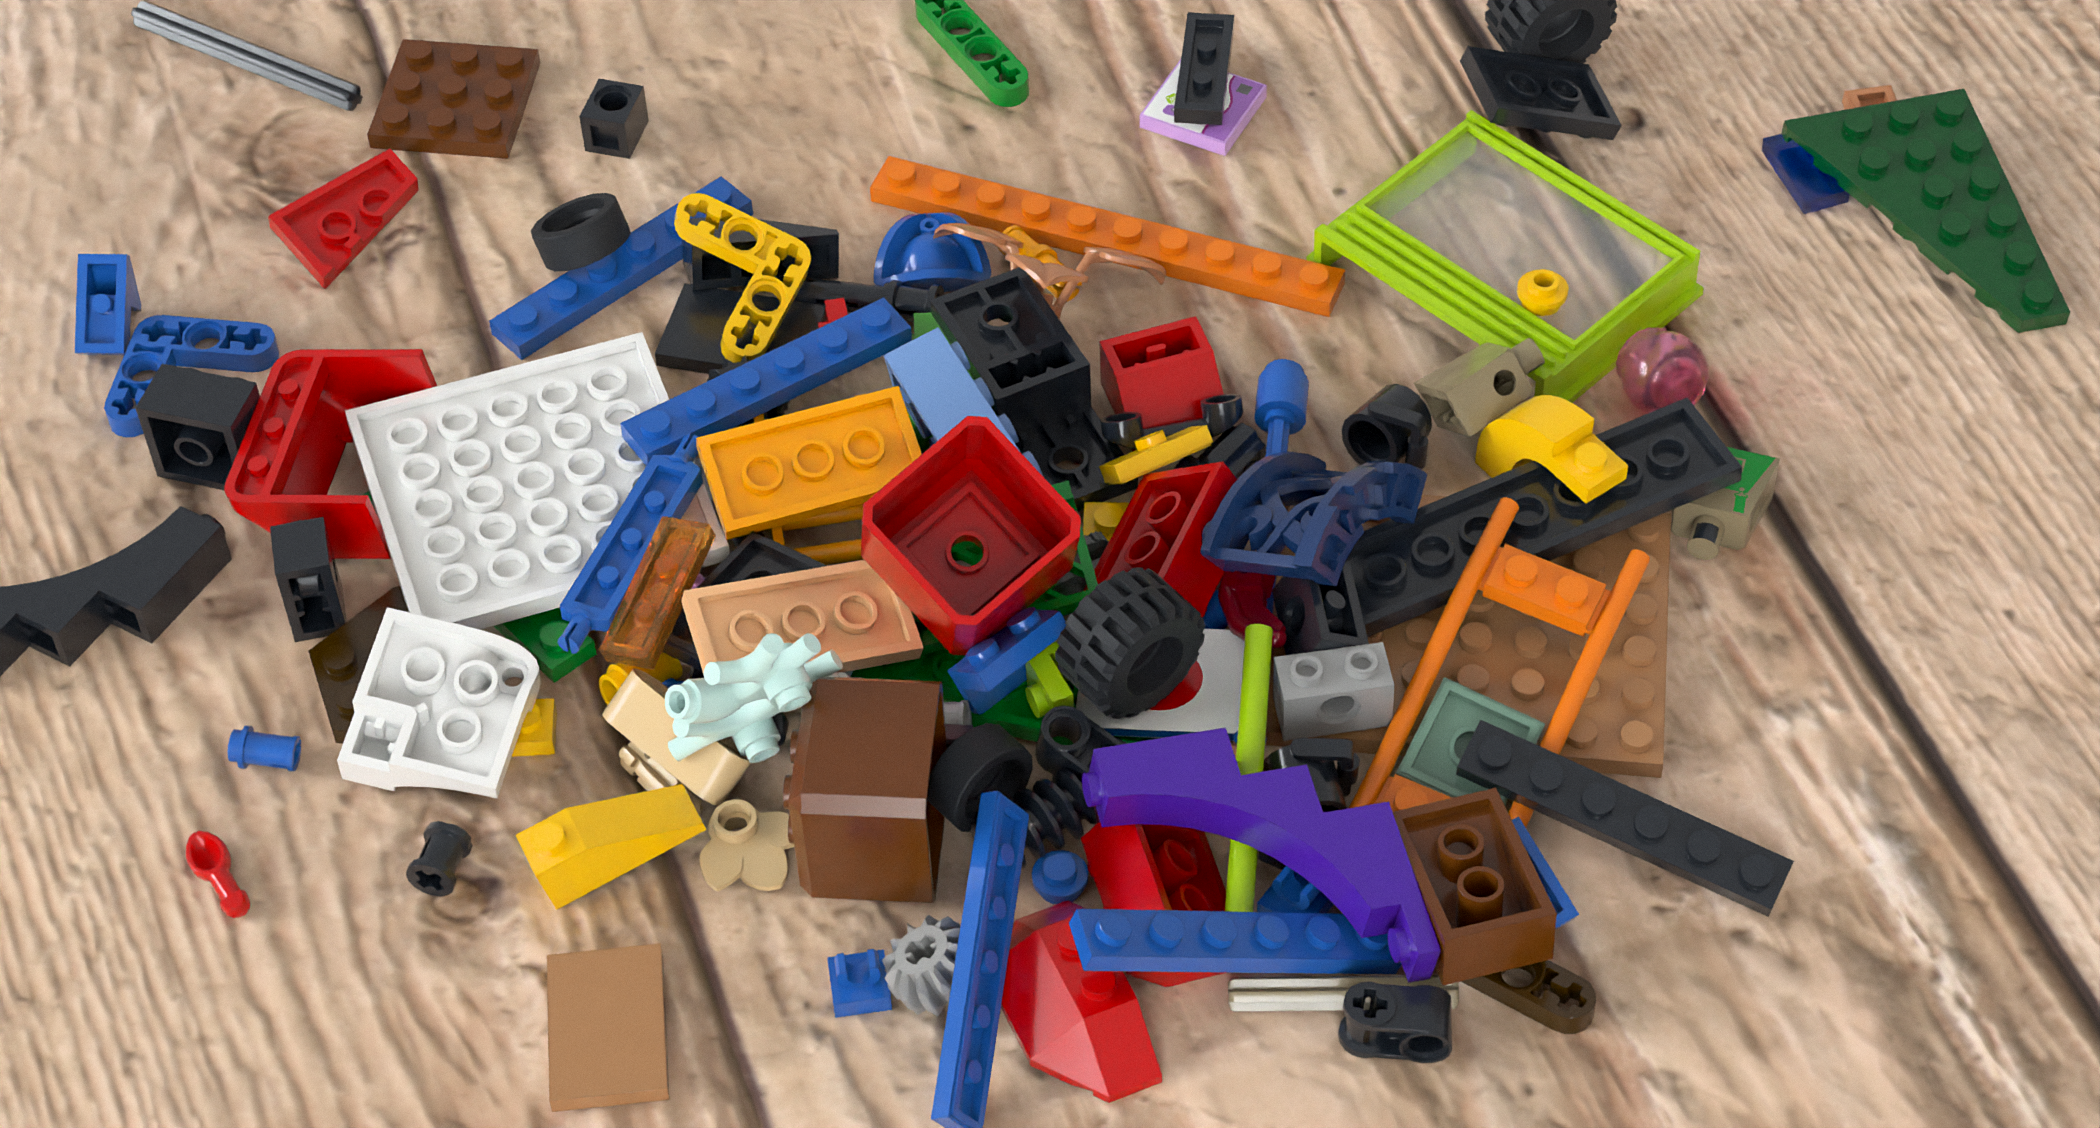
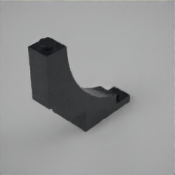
(133, 589)

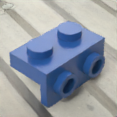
(999, 663)

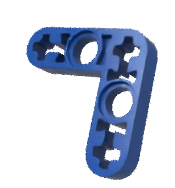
(173, 342)

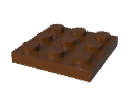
(454, 98)

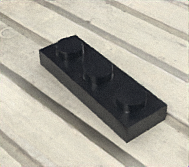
(1204, 68)

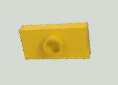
(1155, 452)

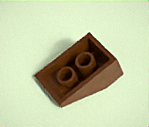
(1477, 886)

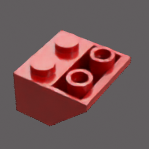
(1160, 372)

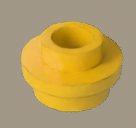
(1542, 292)

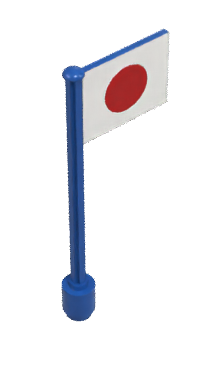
(1212, 688)

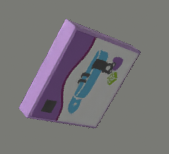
(1241, 104)

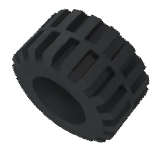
(1551, 27)
(1130, 643)

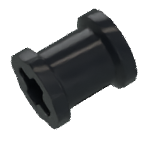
(439, 858)

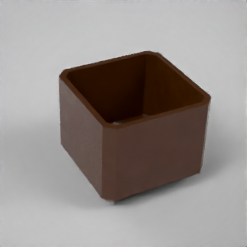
(863, 789)

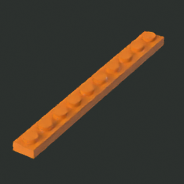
(1075, 226)

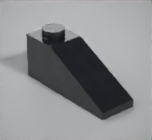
(711, 272)

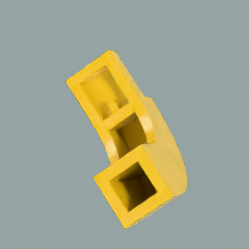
(1558, 438)

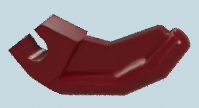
(1244, 603)

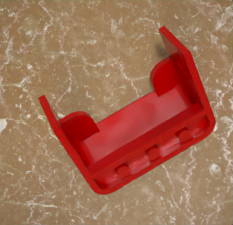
(301, 436)

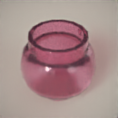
(1661, 369)

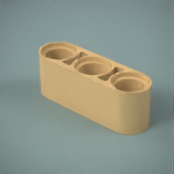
(642, 718)

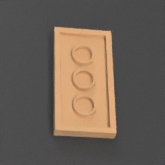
(839, 604)

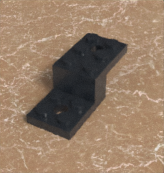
(1034, 378)

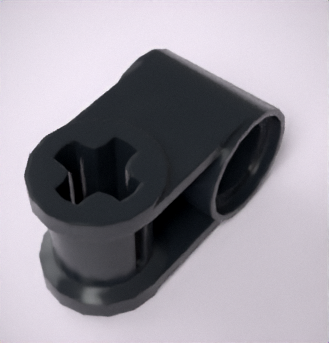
(1082, 731)
(1402, 1022)

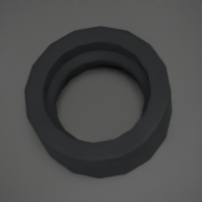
(580, 232)
(974, 764)

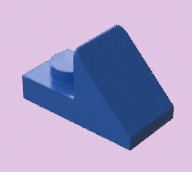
(104, 303)

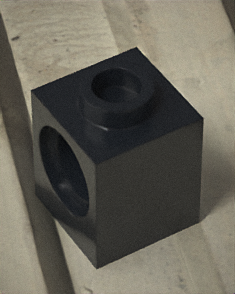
(614, 118)

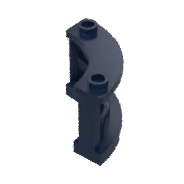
(1319, 527)

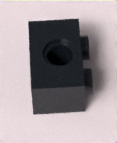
(1320, 614)

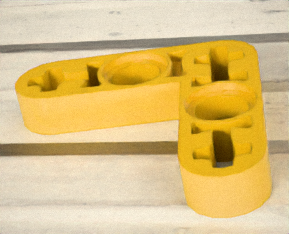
(760, 260)

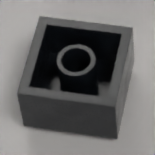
(195, 423)

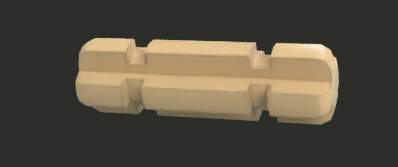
(650, 773)

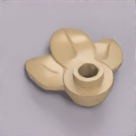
(750, 853)

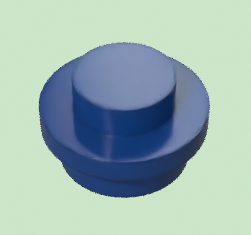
(1060, 876)

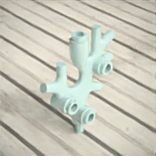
(745, 694)

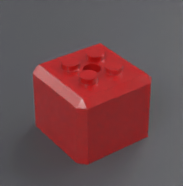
(975, 491)

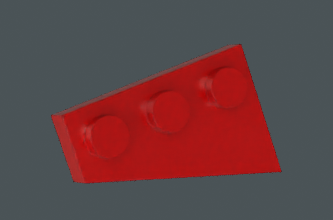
(344, 215)

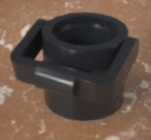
(1389, 428)
(1319, 755)

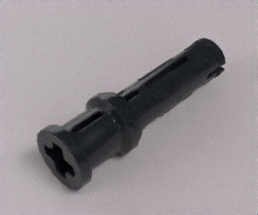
(902, 298)

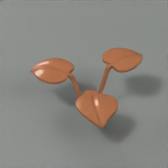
(1051, 273)

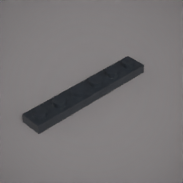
(1625, 818)

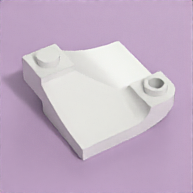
(438, 707)

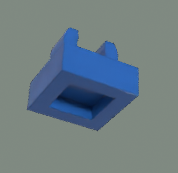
(1293, 895)
(859, 983)

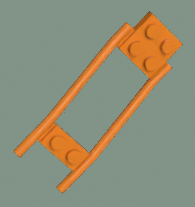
(1532, 588)

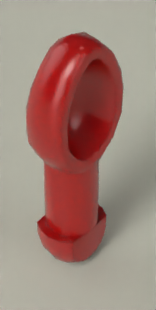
(212, 862)

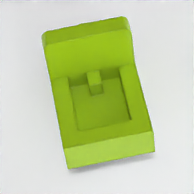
(1045, 683)

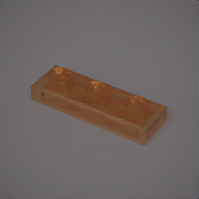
(656, 592)

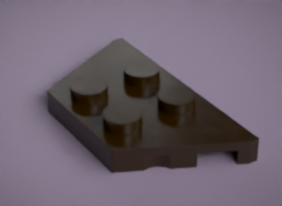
(343, 657)

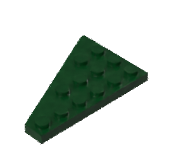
(1944, 191)

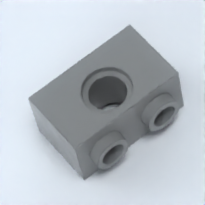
(1333, 691)

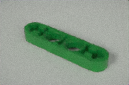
(980, 40)

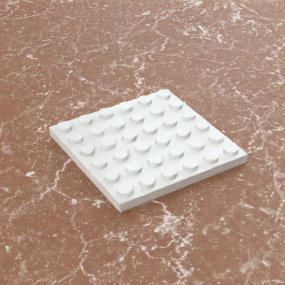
(509, 479)

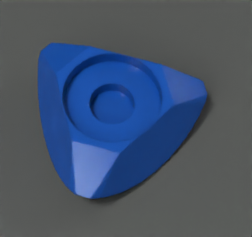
(919, 260)

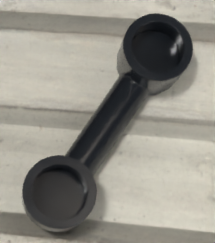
(1218, 414)

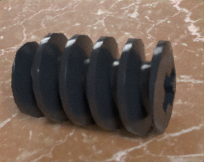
(1051, 809)

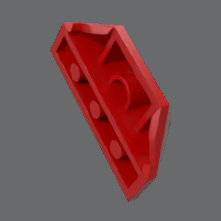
(1071, 1019)

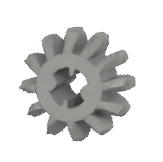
(923, 965)

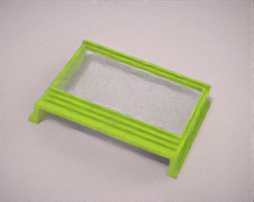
(1487, 210)

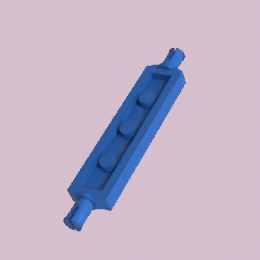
(661, 490)

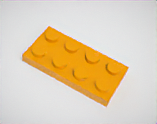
(807, 461)

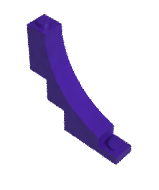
(1344, 853)

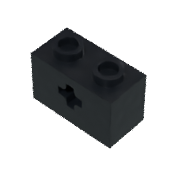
(308, 578)

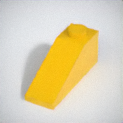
(606, 839)

